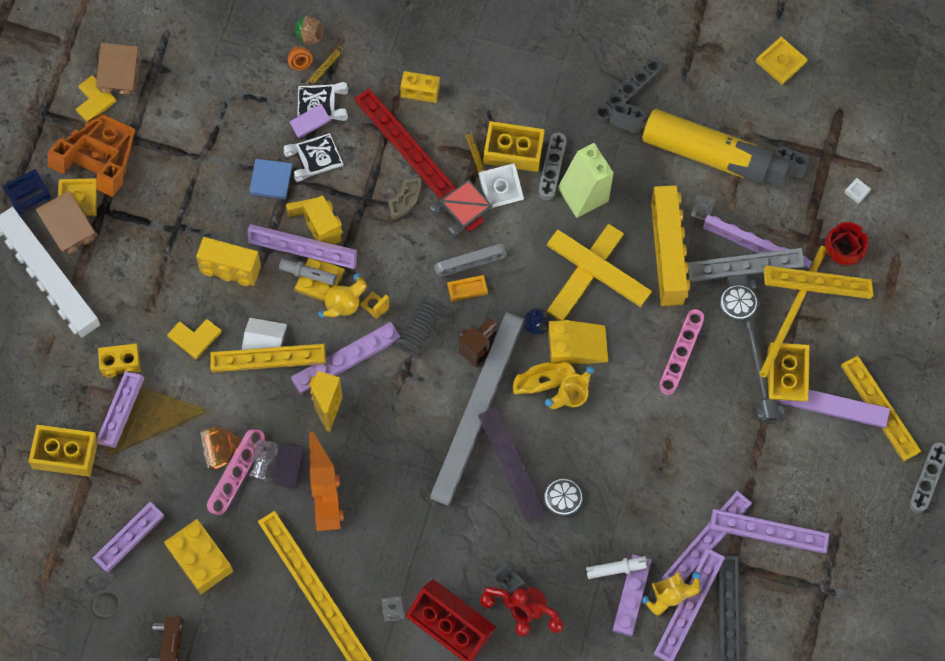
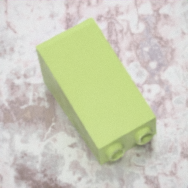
(586, 181)

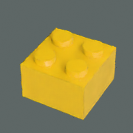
(322, 221)

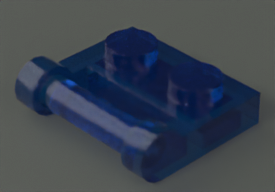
(23, 187)

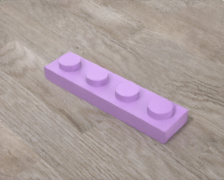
(120, 409)
(128, 537)
(631, 600)

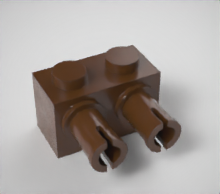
(475, 342)

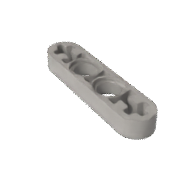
(552, 166)
(470, 260)
(927, 477)

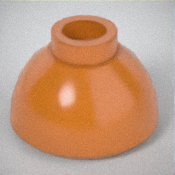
(299, 58)

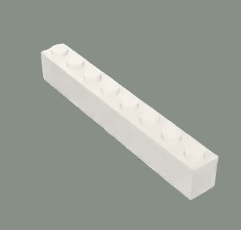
(47, 273)

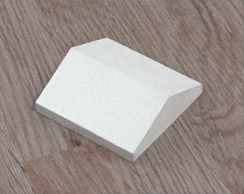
(501, 185)
(263, 334)

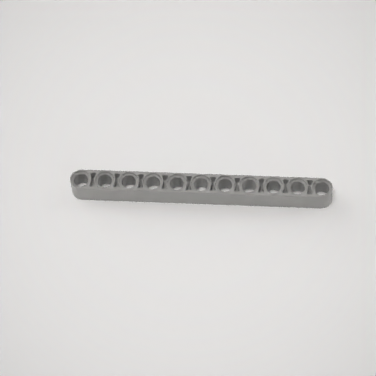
(478, 403)

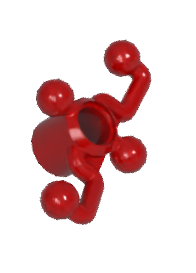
(524, 607)

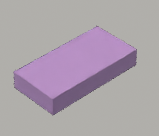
(310, 121)

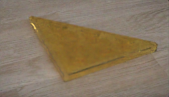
(153, 415)

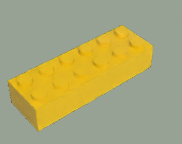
(669, 245)

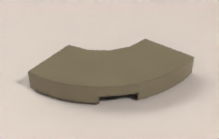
(406, 198)

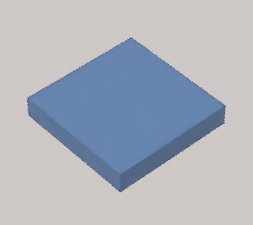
(270, 179)

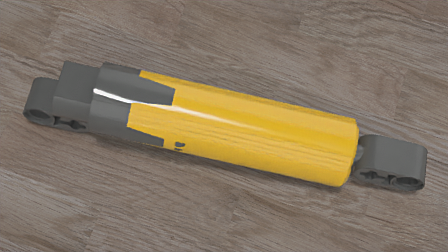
(710, 145)

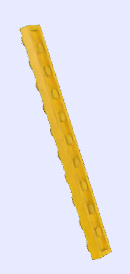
(313, 588)

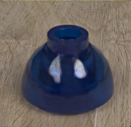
(536, 321)

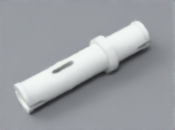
(624, 566)

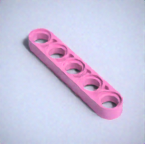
(681, 342)
(228, 477)

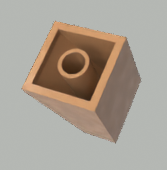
(118, 68)
(67, 222)

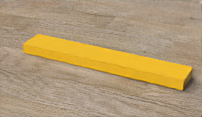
(599, 268)
(581, 279)
(818, 282)
(268, 358)
(872, 394)

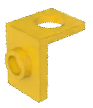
(380, 308)

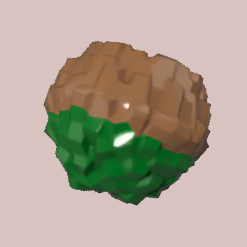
(309, 30)

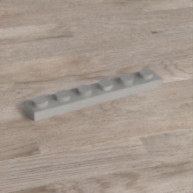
(744, 264)

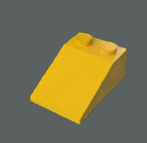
(577, 342)
(789, 373)

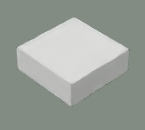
(857, 190)

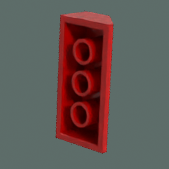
(450, 621)

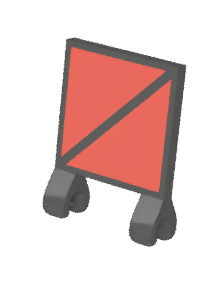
(464, 205)

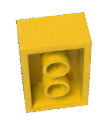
(515, 145)
(228, 261)
(63, 450)
(198, 556)

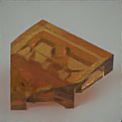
(218, 446)

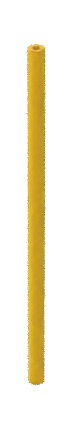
(790, 317)

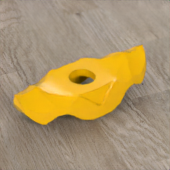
(529, 381)

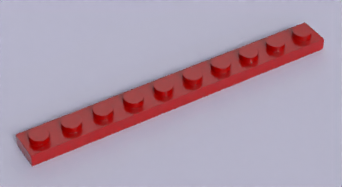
(408, 148)

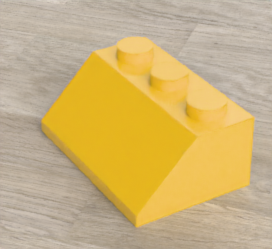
(326, 396)

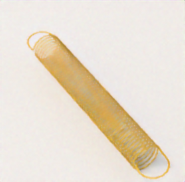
(322, 71)
(474, 155)

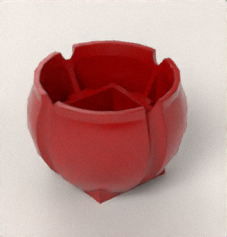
(855, 238)

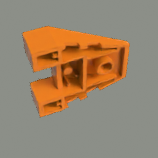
(99, 147)
(324, 488)

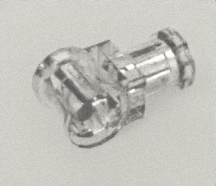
(262, 458)

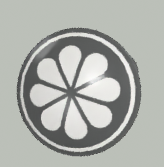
(738, 302)
(563, 497)

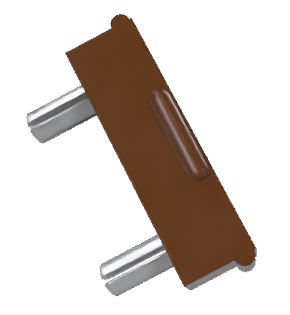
(171, 638)

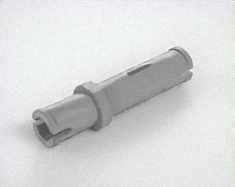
(299, 269)

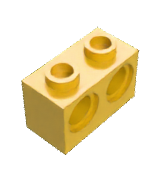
(420, 87)
(119, 355)

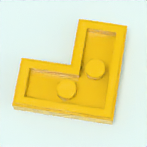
(96, 102)
(194, 342)

